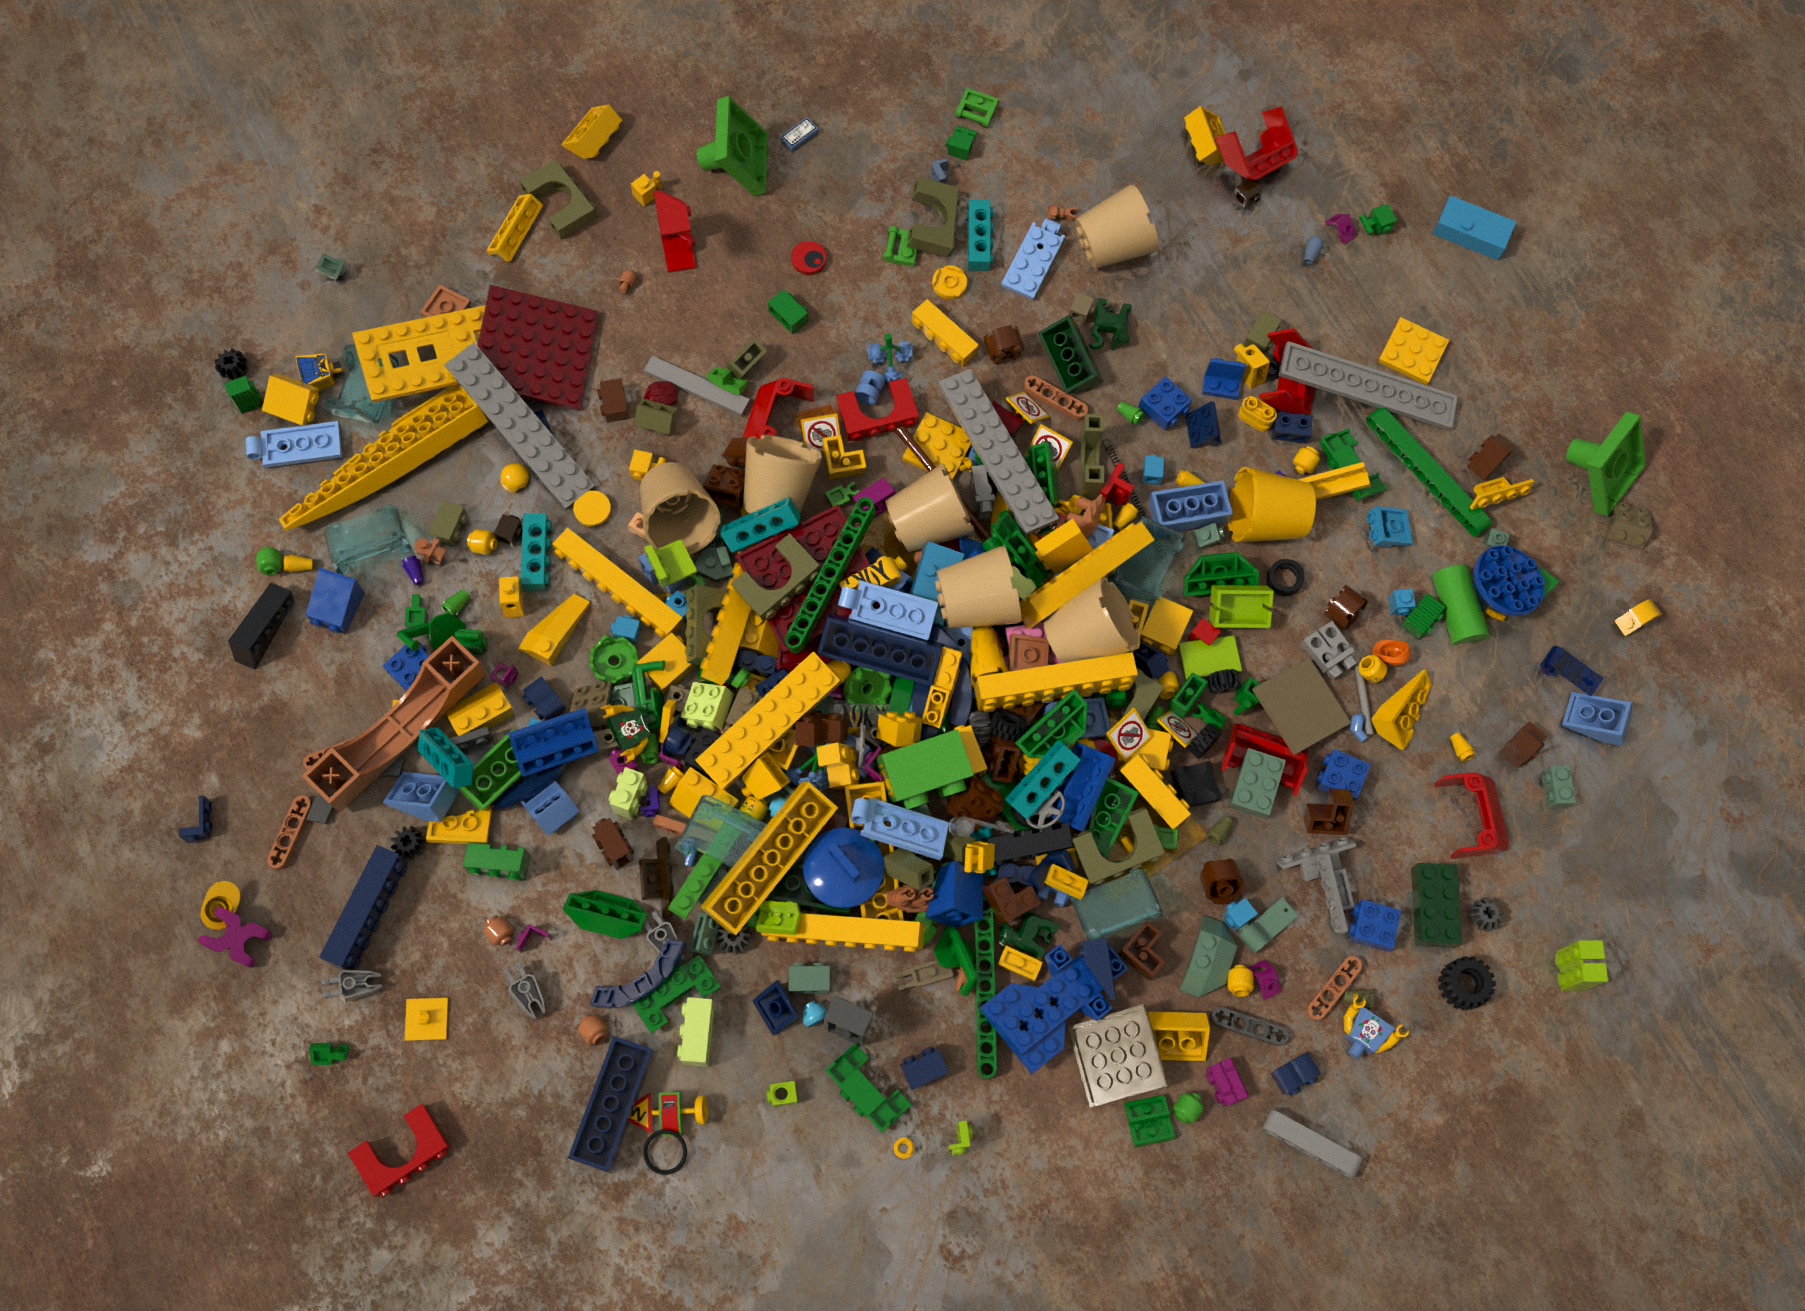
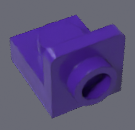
(653, 800)

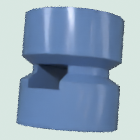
(869, 387)

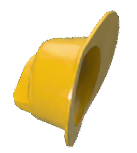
(223, 895)

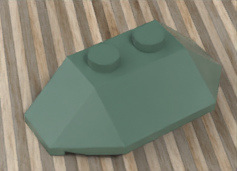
(1209, 959)

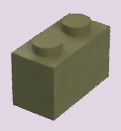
(1258, 335)
(746, 358)
(655, 416)
(448, 523)

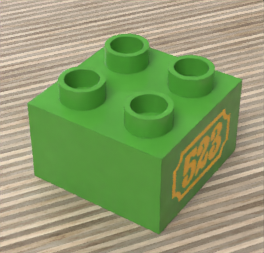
(923, 767)

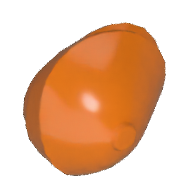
(1392, 652)

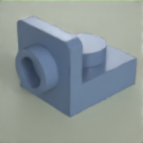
(939, 169)

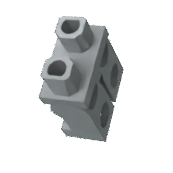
(981, 492)
(1328, 649)

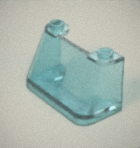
(354, 397)
(365, 537)
(1145, 571)
(719, 831)
(1117, 904)

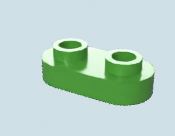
(741, 678)

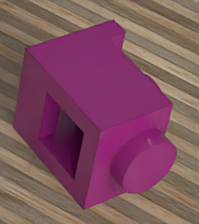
(615, 757)

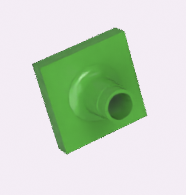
(738, 147)
(1613, 463)

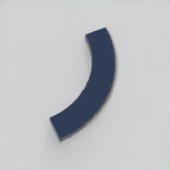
(963, 689)
(919, 702)
(529, 787)
(643, 985)

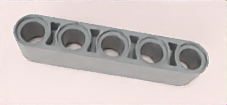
(1312, 1144)

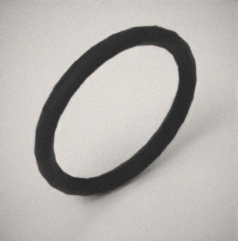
(645, 1150)

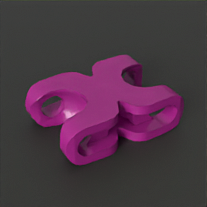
(234, 937)

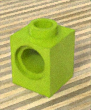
(789, 1100)

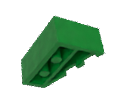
(496, 861)

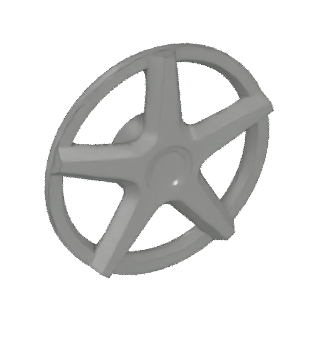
(860, 747)
(1046, 809)

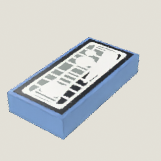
(799, 134)

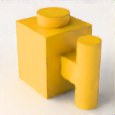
(643, 188)
(642, 463)
(979, 856)

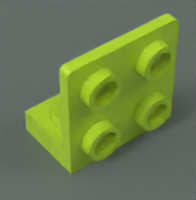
(670, 562)

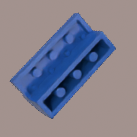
(553, 742)
(1083, 786)

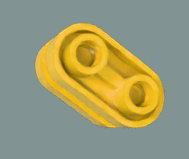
(1257, 414)

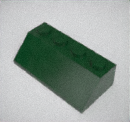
(1070, 356)

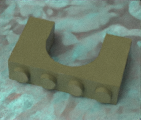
(555, 178)
(945, 201)
(1090, 471)
(699, 602)
(767, 602)
(1145, 692)
(1146, 847)
(917, 873)

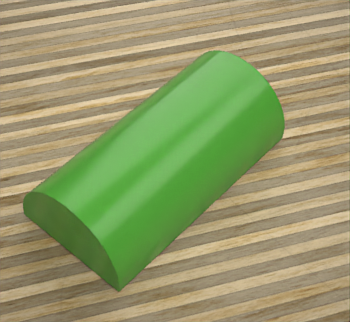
(1462, 605)
(492, 775)

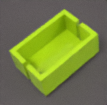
(1240, 606)
(1576, 974)

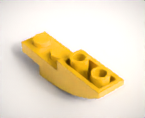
(943, 687)

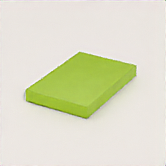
(1204, 659)

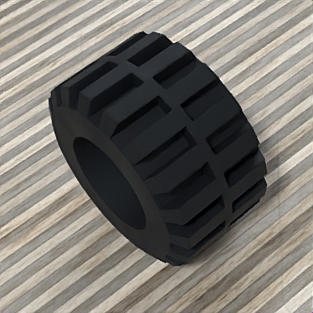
(1479, 974)

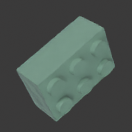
(1257, 783)

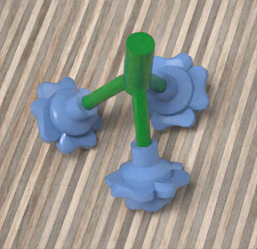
(903, 353)
(818, 782)

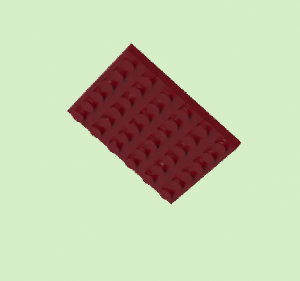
(538, 345)
(772, 572)

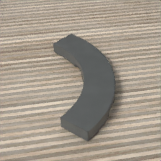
(321, 810)

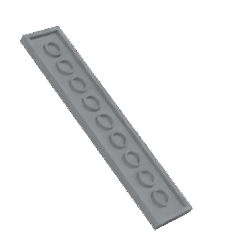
(1368, 385)
(519, 425)
(998, 452)

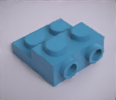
(1389, 527)

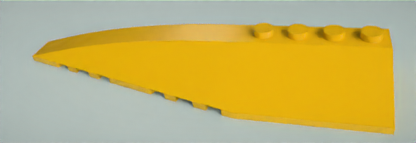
(404, 447)

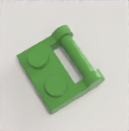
(978, 102)
(906, 255)

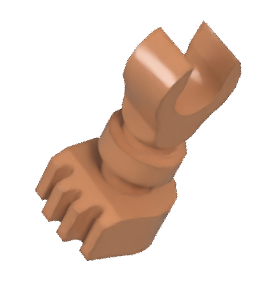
(1066, 213)

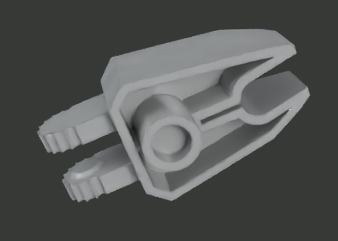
(658, 935)
(352, 985)
(525, 991)

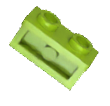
(778, 917)
(964, 1135)

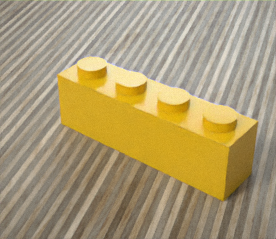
(944, 333)
(1151, 787)

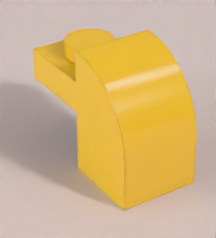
(1638, 616)

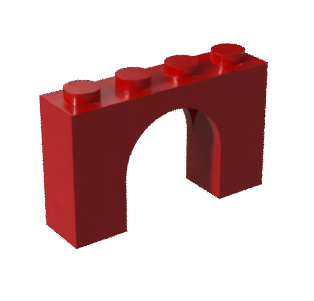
(860, 426)
(430, 1146)

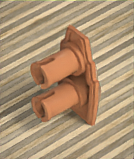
(1088, 522)
(910, 899)

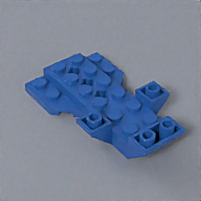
(1070, 987)

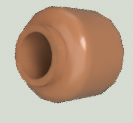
(498, 930)
(593, 1030)

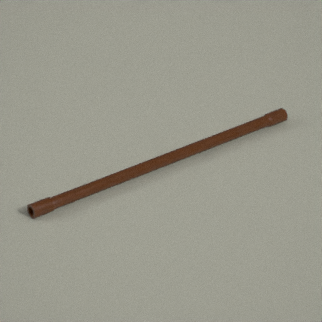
(909, 440)

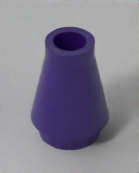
(413, 569)

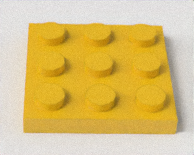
(1413, 351)
(941, 443)

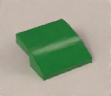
(1149, 1121)

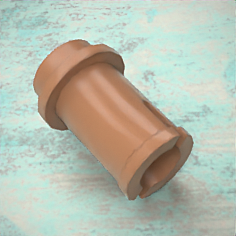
(961, 979)

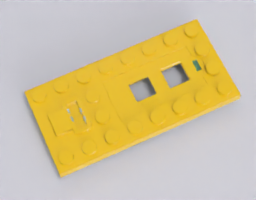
(446, 332)

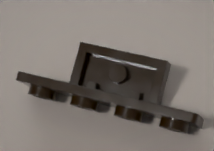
(656, 877)

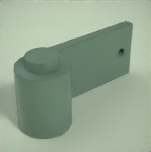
(1267, 925)

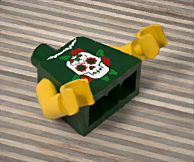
(629, 728)

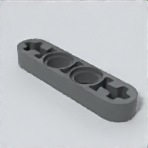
(1248, 1029)

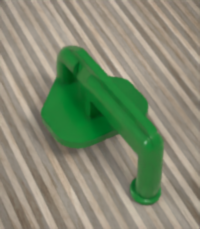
(439, 630)
(657, 699)
(955, 952)

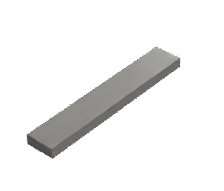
(696, 386)

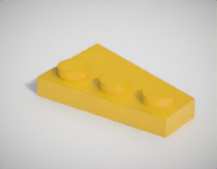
(461, 829)

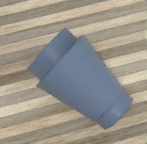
(1313, 248)

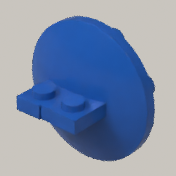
(1509, 580)
(843, 868)

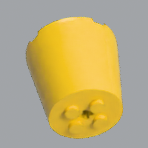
(1270, 507)

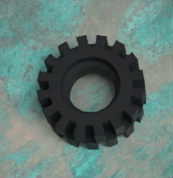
(1008, 725)
(1204, 740)

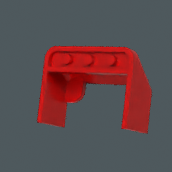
(1276, 149)
(675, 231)
(1290, 395)
(765, 401)
(1246, 737)
(1493, 837)

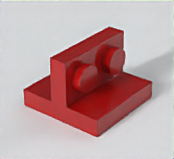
(1116, 488)

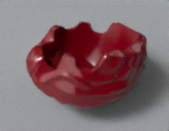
(662, 392)

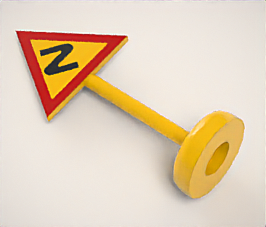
(643, 1112)

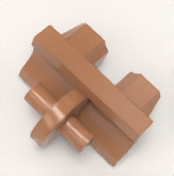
(431, 551)

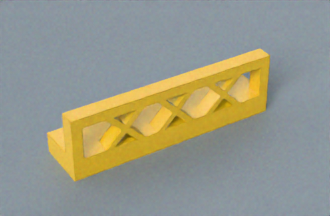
(515, 227)
(1339, 481)

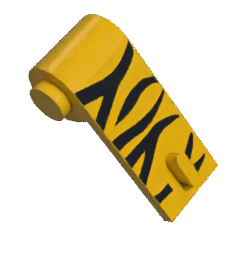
(880, 573)

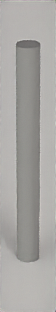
(1364, 701)

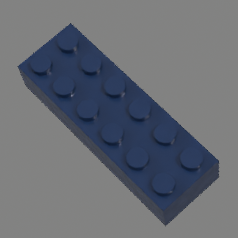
(879, 649)
(364, 909)
(611, 1104)

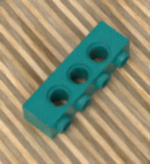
(980, 210)
(766, 516)
(532, 524)
(445, 757)
(1033, 779)

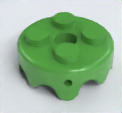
(608, 648)
(878, 686)

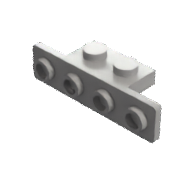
(1308, 859)
(1336, 890)

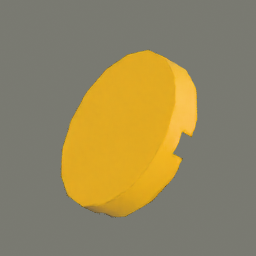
(949, 282)
(592, 509)

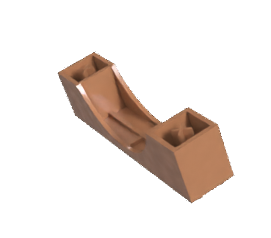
(355, 764)

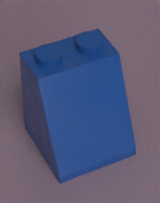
(334, 601)
(956, 896)

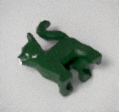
(1110, 322)
(1031, 928)

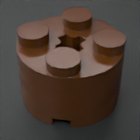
(1004, 343)
(1346, 607)
(1222, 881)

